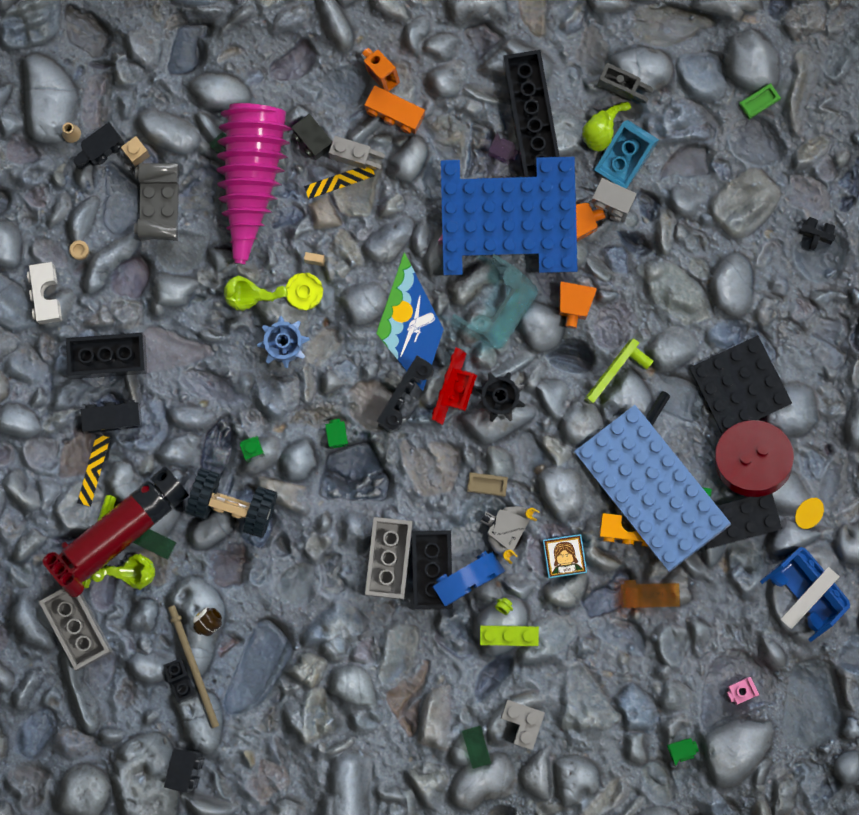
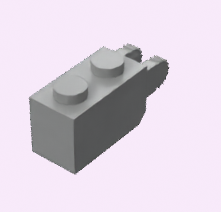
(354, 153)

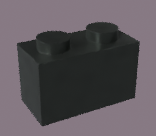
(312, 137)

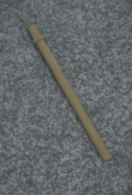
(176, 620)

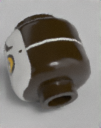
(207, 621)

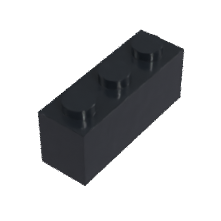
(111, 417)

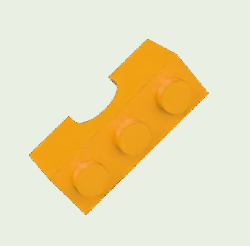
(612, 530)

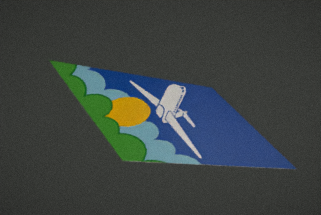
(409, 321)

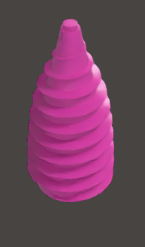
(250, 169)

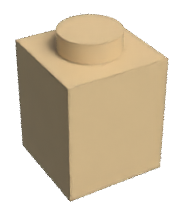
(135, 151)

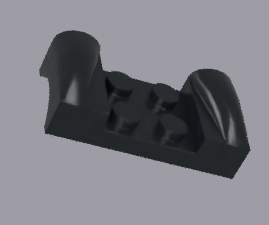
(418, 371)

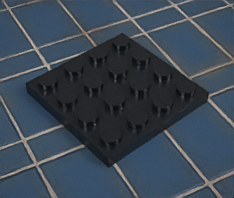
(740, 384)

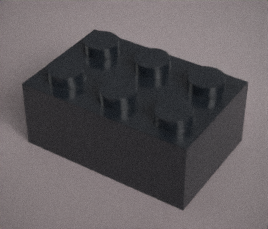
(184, 770)

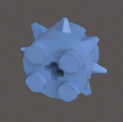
(286, 331)

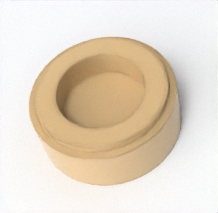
(79, 250)

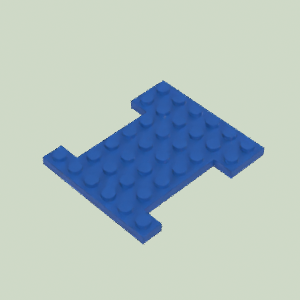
(511, 216)

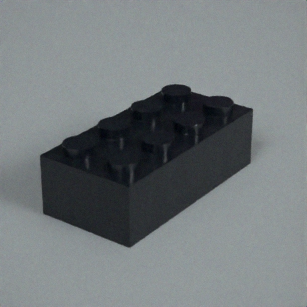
(106, 355)
(748, 519)
(430, 561)

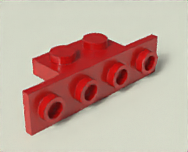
(455, 389)

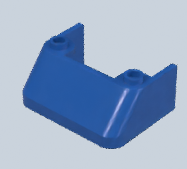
(799, 573)

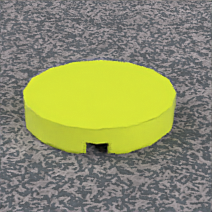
(304, 291)

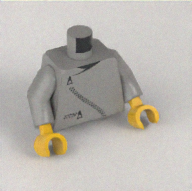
(507, 529)

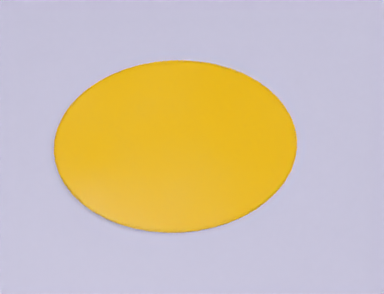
(809, 513)

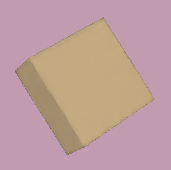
(314, 259)

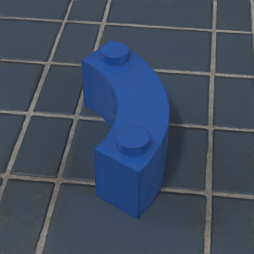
(474, 574)

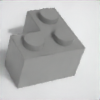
(614, 199)
(528, 721)

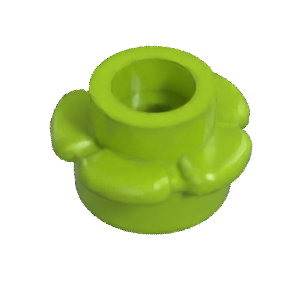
(504, 606)

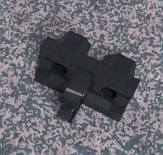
(809, 230)

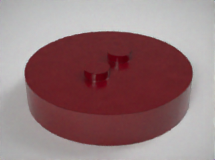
(754, 458)

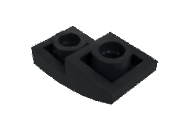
(179, 680)

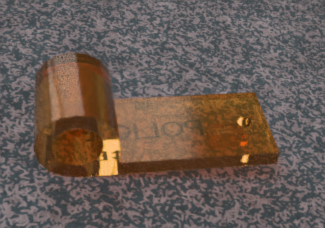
(649, 595)

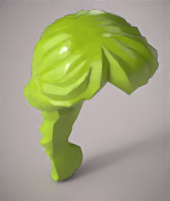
(599, 129)
(243, 294)
(136, 571)

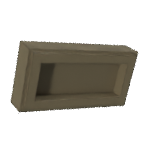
(487, 484)

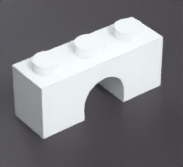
(41, 277)

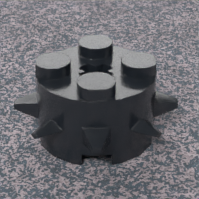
(510, 392)

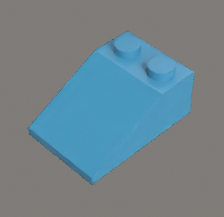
(626, 154)

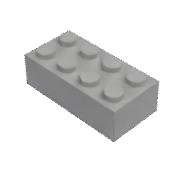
(388, 558)
(75, 628)

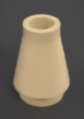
(73, 135)

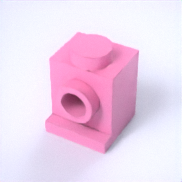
(748, 685)

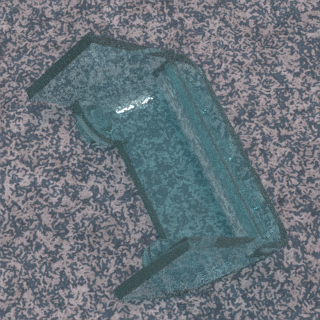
(501, 327)

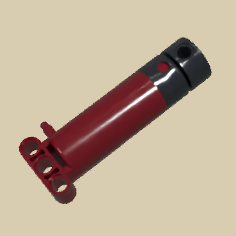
(114, 531)

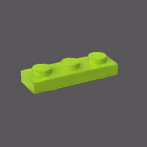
(509, 635)

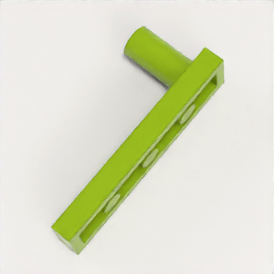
(629, 349)

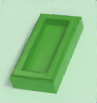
(759, 101)

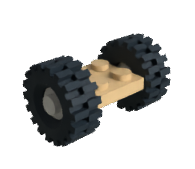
(205, 496)

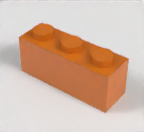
(394, 110)

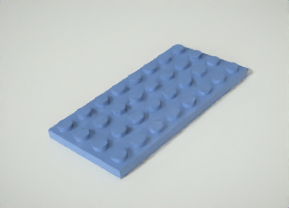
(652, 488)

